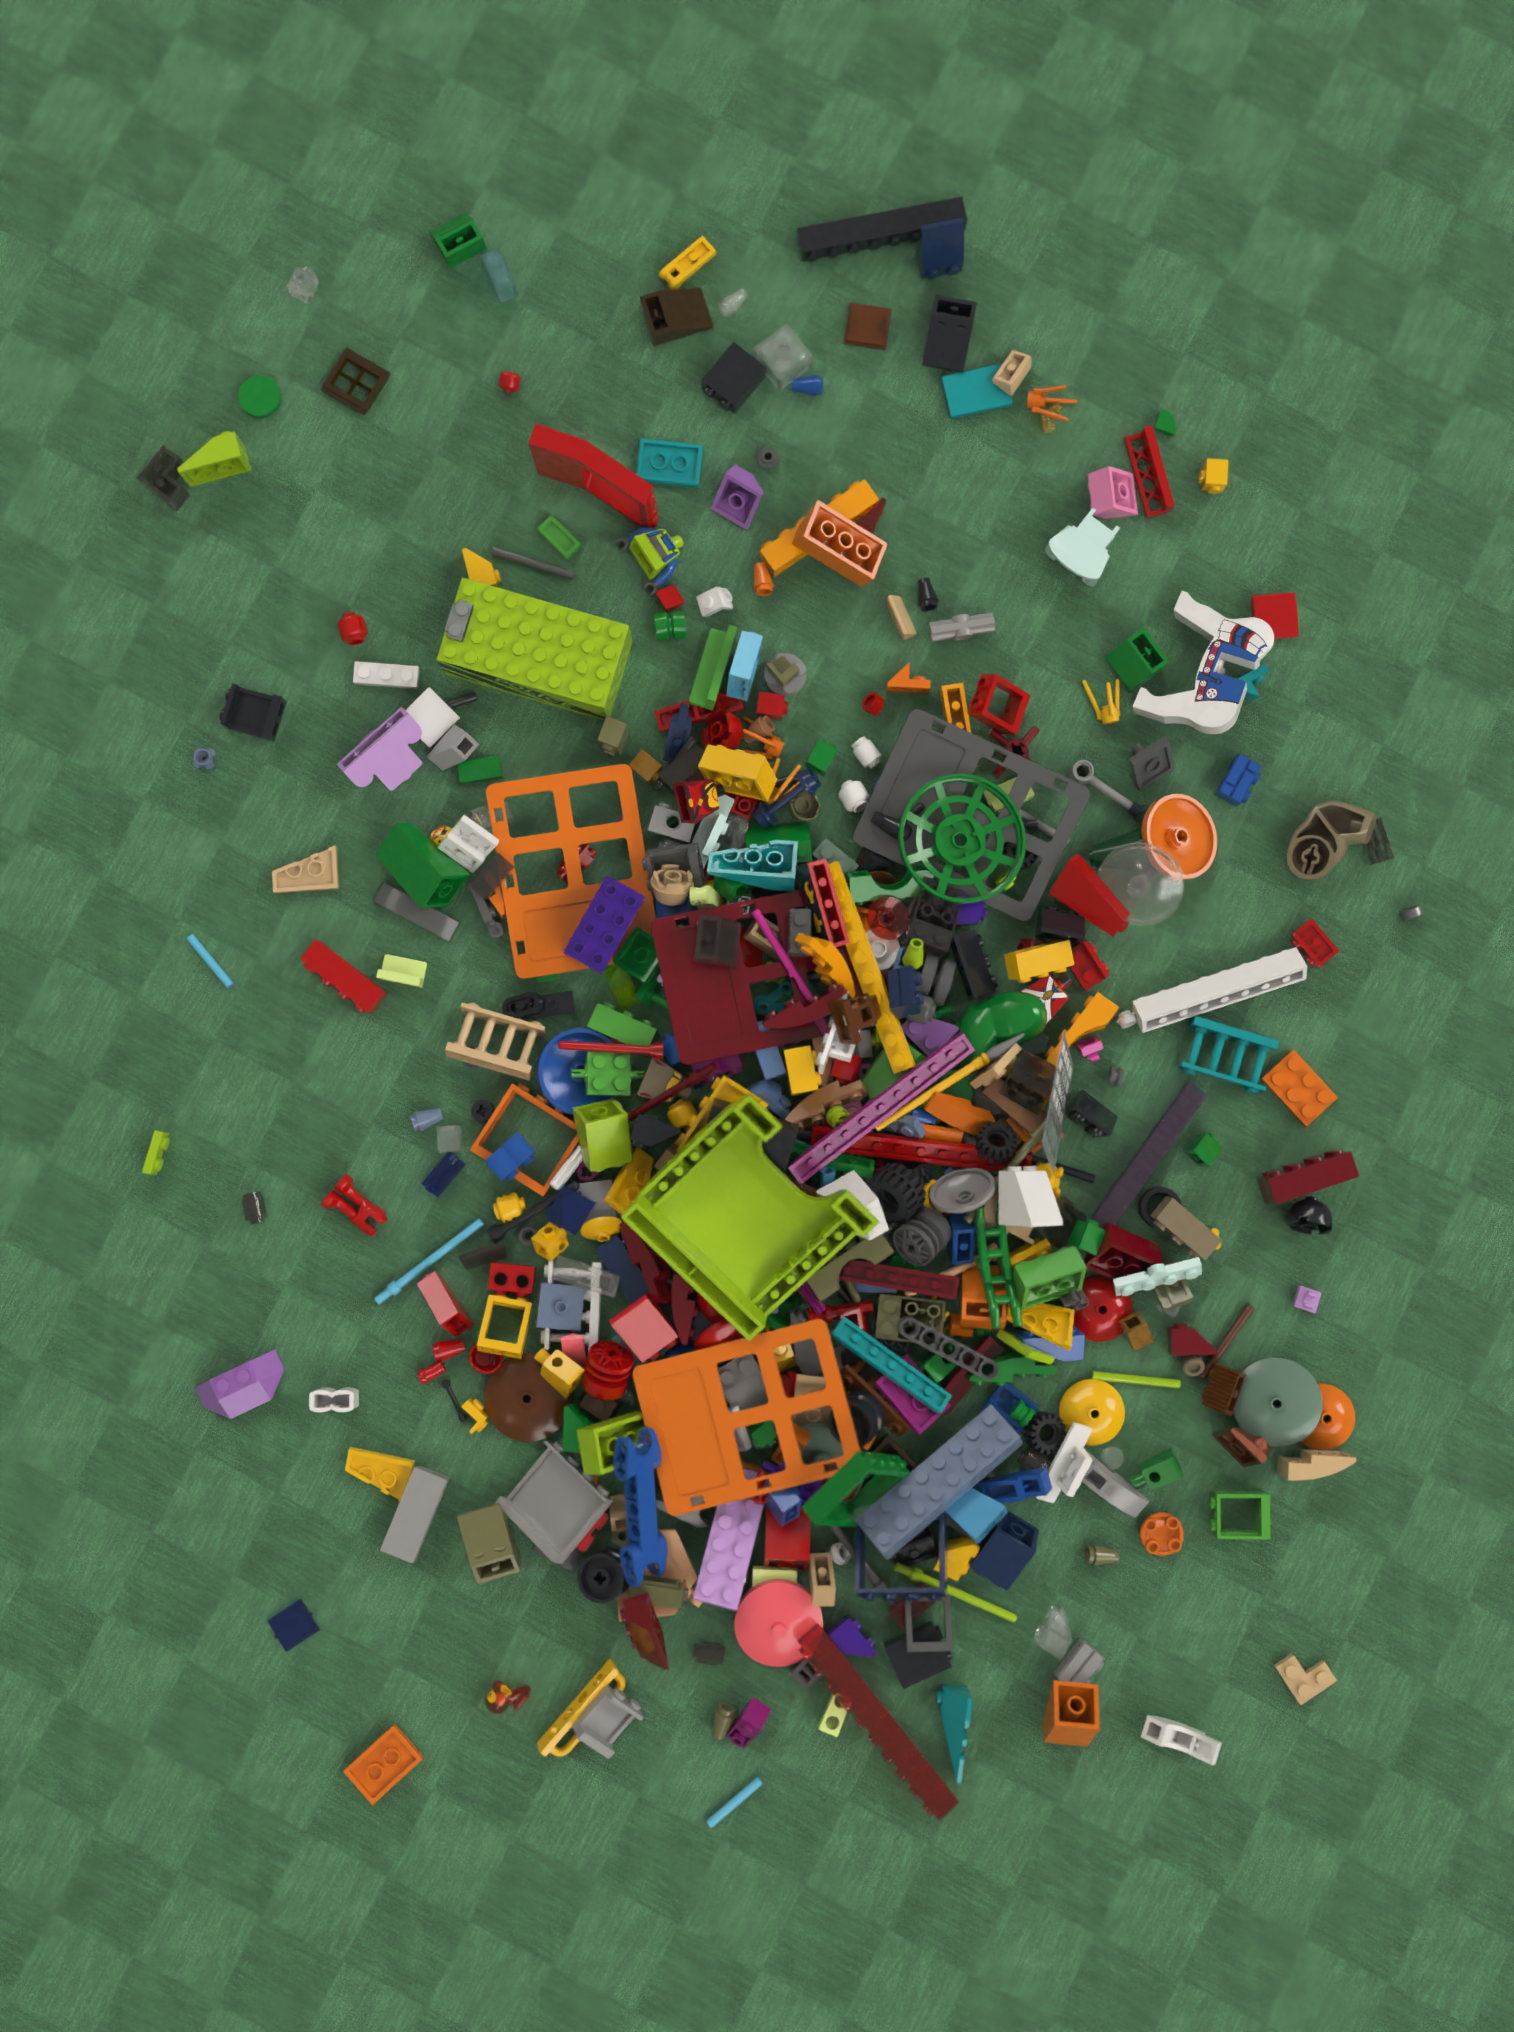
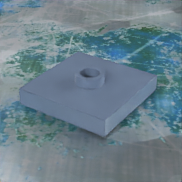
(560, 1306)

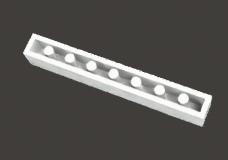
(1219, 989)

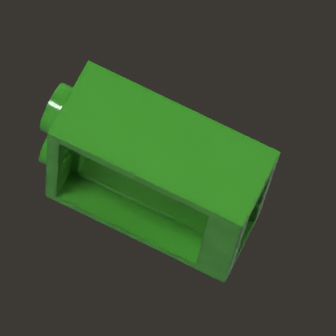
(1262, 1515)

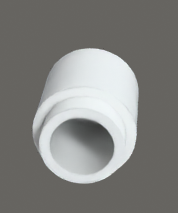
(866, 752)

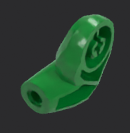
(1002, 1019)

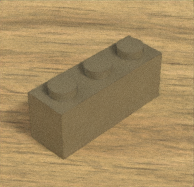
(1185, 1228)

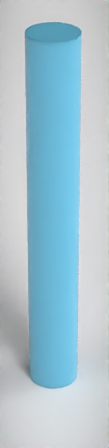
(209, 961)
(734, 1802)

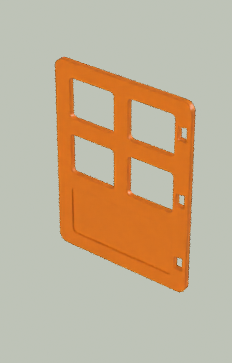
(551, 917)
(696, 1430)

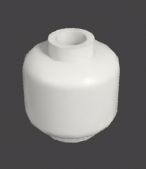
(854, 796)

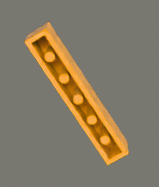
(851, 504)

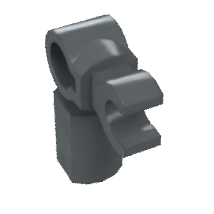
(1076, 1300)

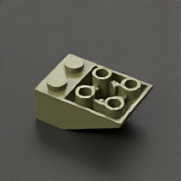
(894, 1307)
(489, 1543)

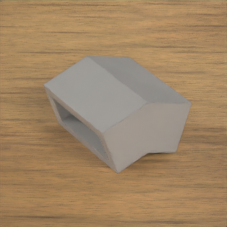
(864, 1048)

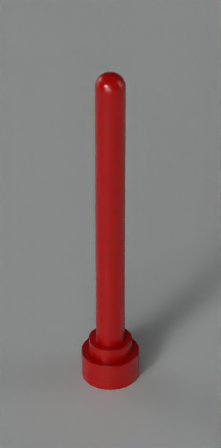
(654, 1050)

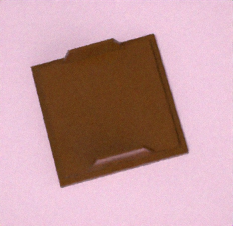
(867, 326)

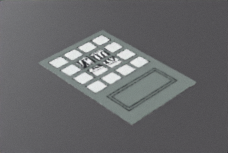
(1058, 1103)

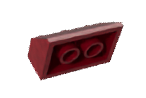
(1123, 1254)
(644, 1629)

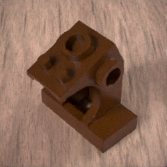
(858, 1013)

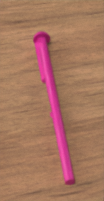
(823, 1022)

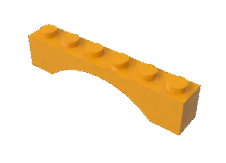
(1094, 1017)

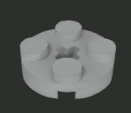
(794, 686)

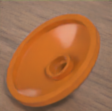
(1341, 1420)

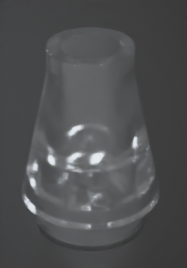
(731, 303)

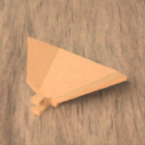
(677, 1567)

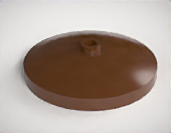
(511, 1412)

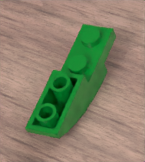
(1012, 1364)

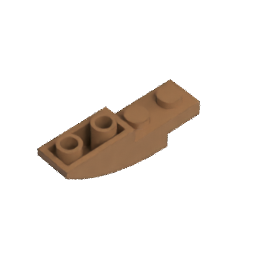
(815, 1106)

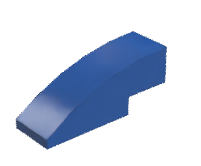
(1017, 1485)

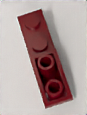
(797, 1014)
(653, 1266)
(683, 1308)

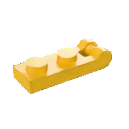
(687, 263)

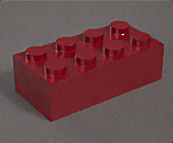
(1308, 1177)

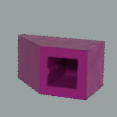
(748, 1723)

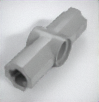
(961, 627)

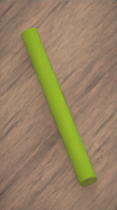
(1135, 1379)

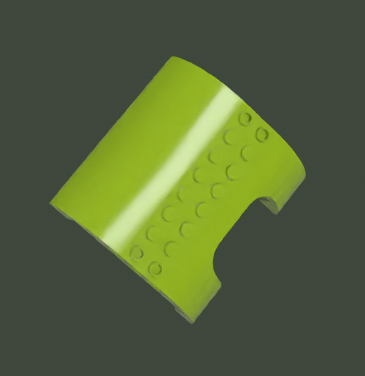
(739, 1221)

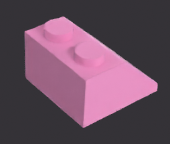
(1112, 493)

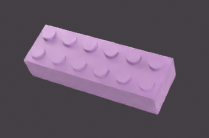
(728, 1551)

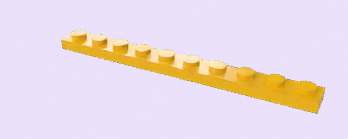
(870, 976)

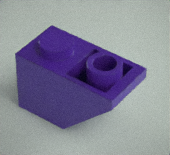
(849, 1639)

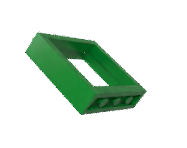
(825, 1505)

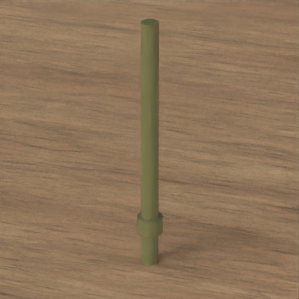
(1036, 1136)

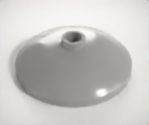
(962, 1190)

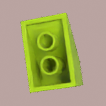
(217, 459)

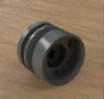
(922, 1236)

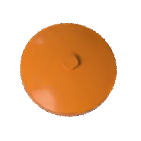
(1183, 830)

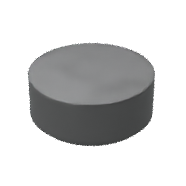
(1411, 912)

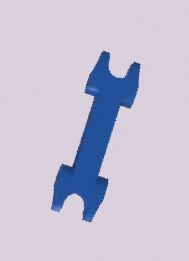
(636, 1469)

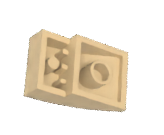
(1313, 1464)

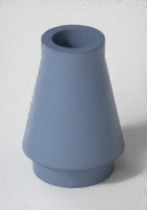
(424, 1119)

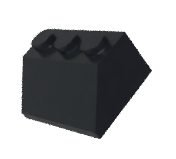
(973, 965)
(652, 1132)

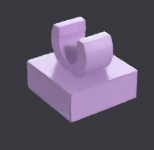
(1306, 1299)

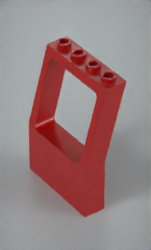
(590, 469)

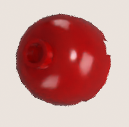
(722, 729)

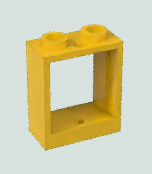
(500, 1347)

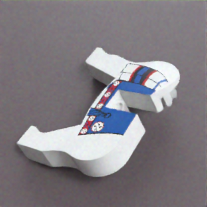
(1216, 697)

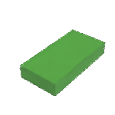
(559, 537)

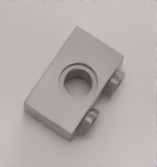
(659, 826)

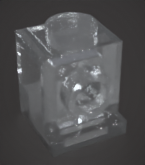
(303, 290)

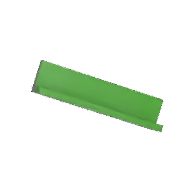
(712, 667)

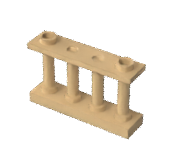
(500, 1061)

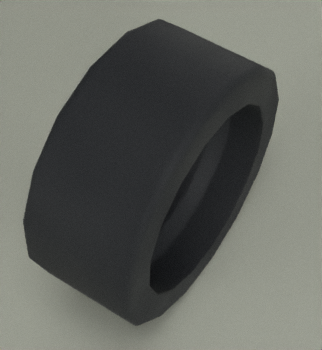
(1146, 1196)

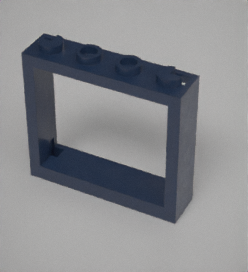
(911, 1594)

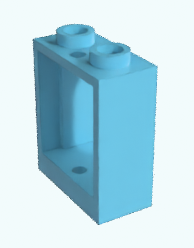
(744, 665)

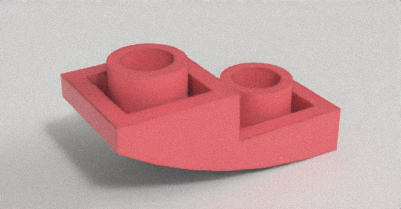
(574, 1347)

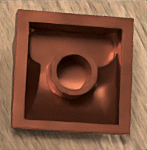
(1243, 1446)

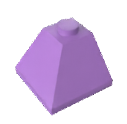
(738, 496)

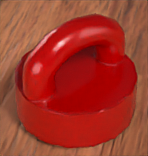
(873, 703)

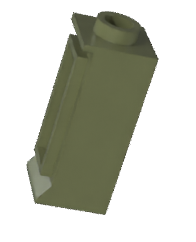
(662, 1591)

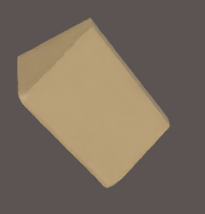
(1012, 372)
(900, 617)

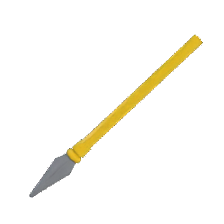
(980, 1061)

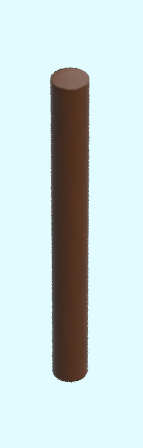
(1228, 1338)

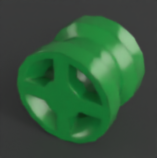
(1021, 1413)

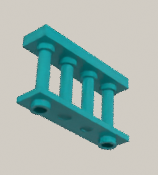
(1243, 1039)

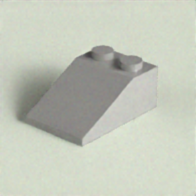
(742, 1382)

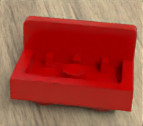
(1314, 943)

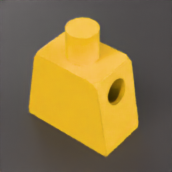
(560, 1371)

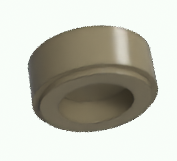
(1193, 1365)

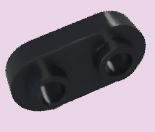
(524, 1005)

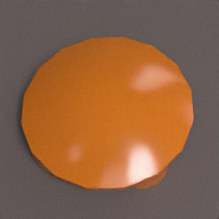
(1161, 1534)

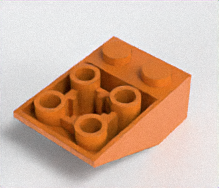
(973, 1301)

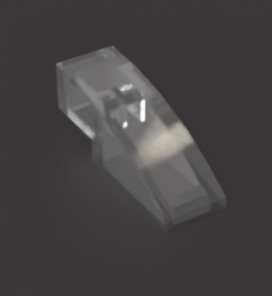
(585, 1276)

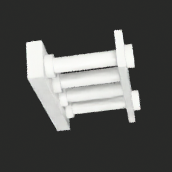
(590, 1316)

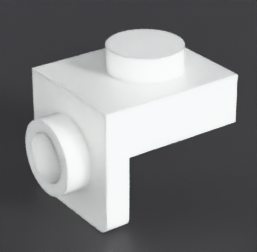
(714, 601)

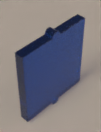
(570, 1209)
(293, 1625)

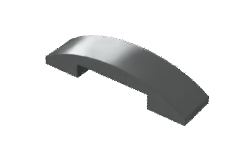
(406, 907)

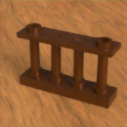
(854, 1382)

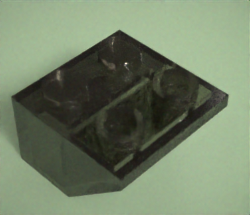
(716, 941)
(1029, 1081)

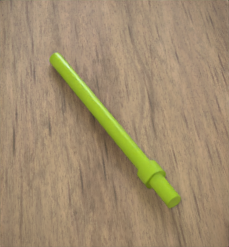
(918, 1576)

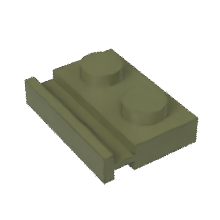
(1173, 1295)

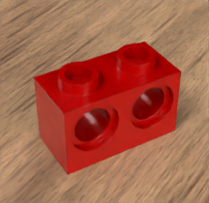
(512, 1273)

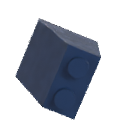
(1005, 1551)

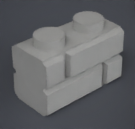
(1080, 1663)

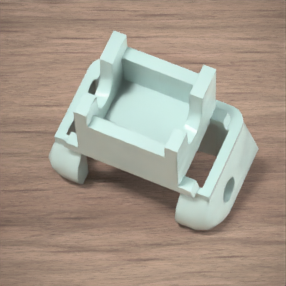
(1083, 548)

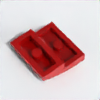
(1278, 611)

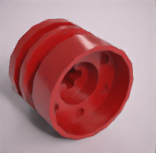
(607, 1370)

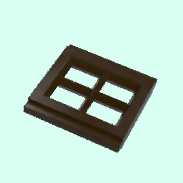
(365, 366)

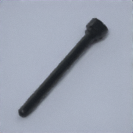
(497, 1232)

